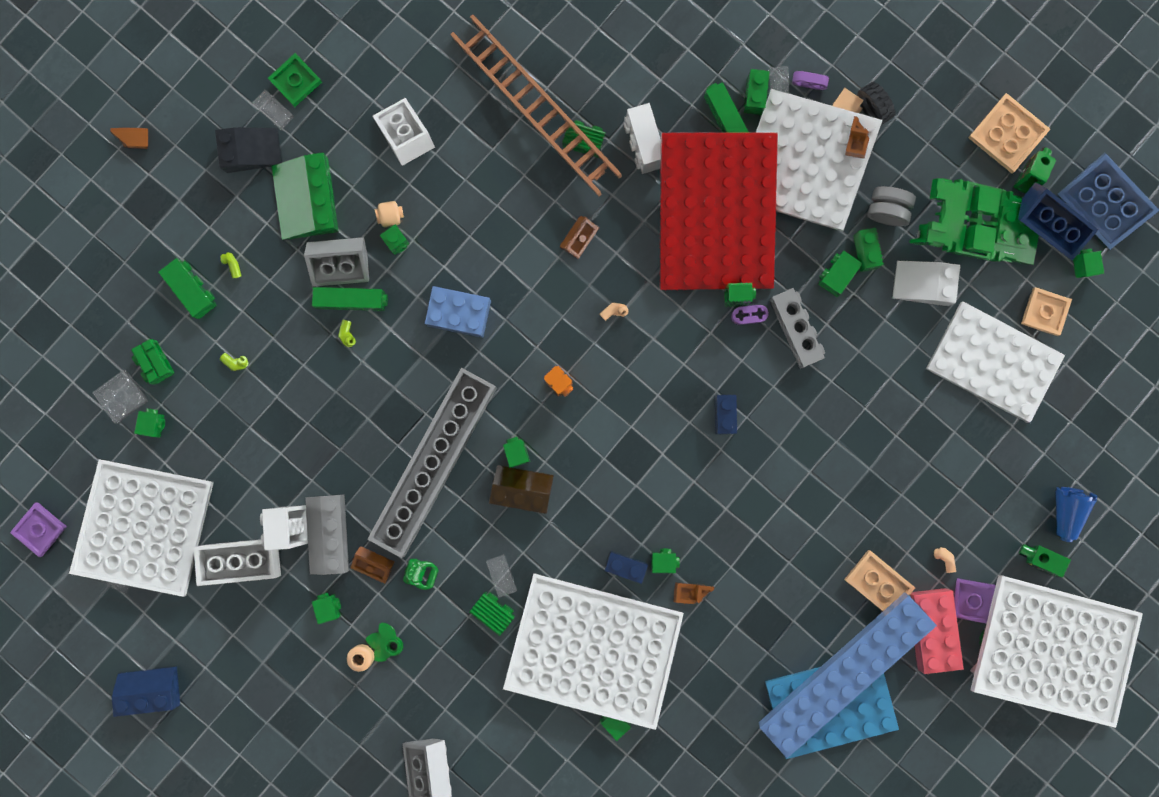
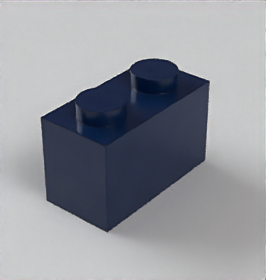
(725, 414)
(626, 567)

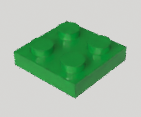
(295, 80)

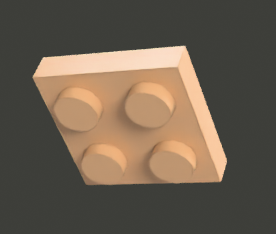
(1046, 311)

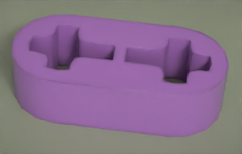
(810, 80)
(748, 310)

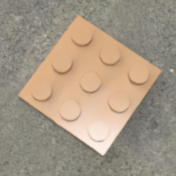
(1009, 133)

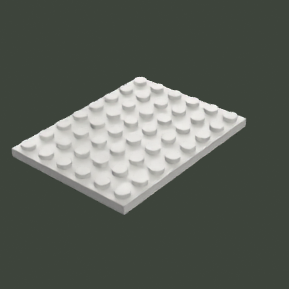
(594, 651)
(1056, 651)

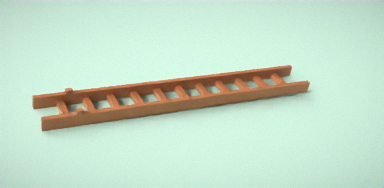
(544, 96)

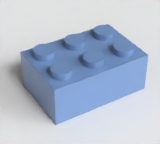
(458, 311)

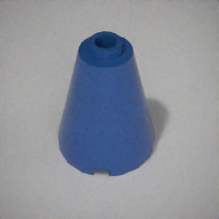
(1072, 511)

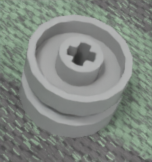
(891, 206)

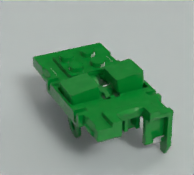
(1003, 241)

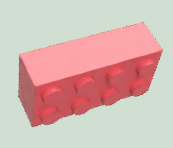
(940, 647)

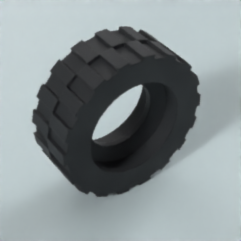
(876, 102)

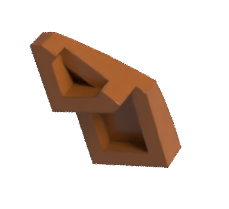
(132, 137)
(858, 140)
(690, 593)

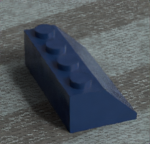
(1055, 221)

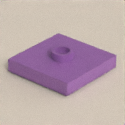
(38, 529)
(973, 600)

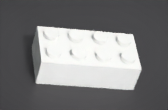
(284, 527)
(235, 562)

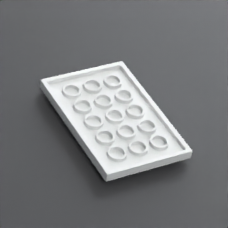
(995, 362)

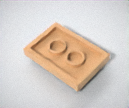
(878, 581)

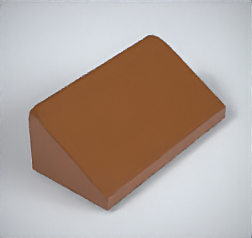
(579, 237)
(372, 564)

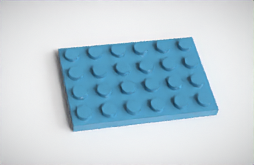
(862, 718)

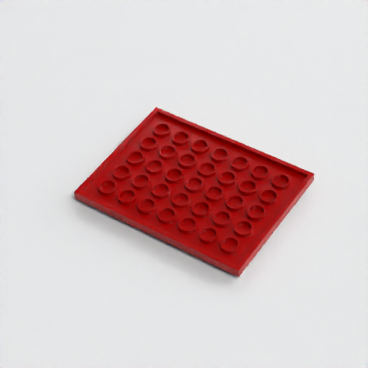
(717, 210)

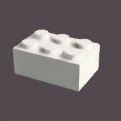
(643, 137)

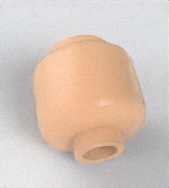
(389, 214)
(357, 663)

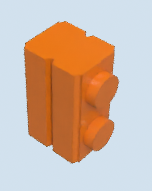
(559, 381)

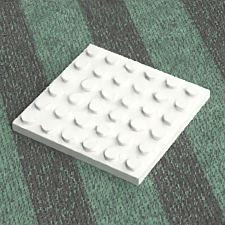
(812, 167)
(141, 528)

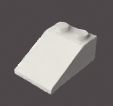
(404, 131)
(926, 282)

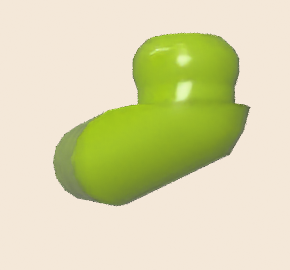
(233, 264)
(344, 334)
(234, 364)

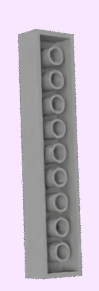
(432, 463)

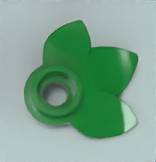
(382, 641)

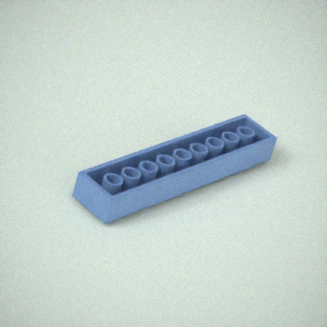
(846, 674)

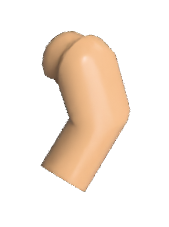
(614, 309)
(947, 557)

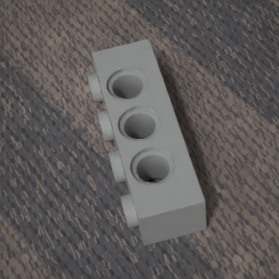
(794, 338)

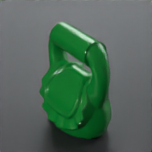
(415, 571)

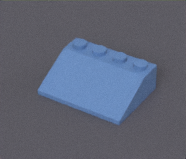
(1108, 200)

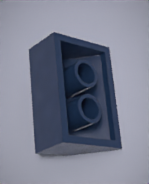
(146, 691)

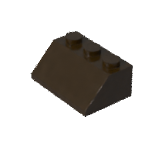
(521, 489)

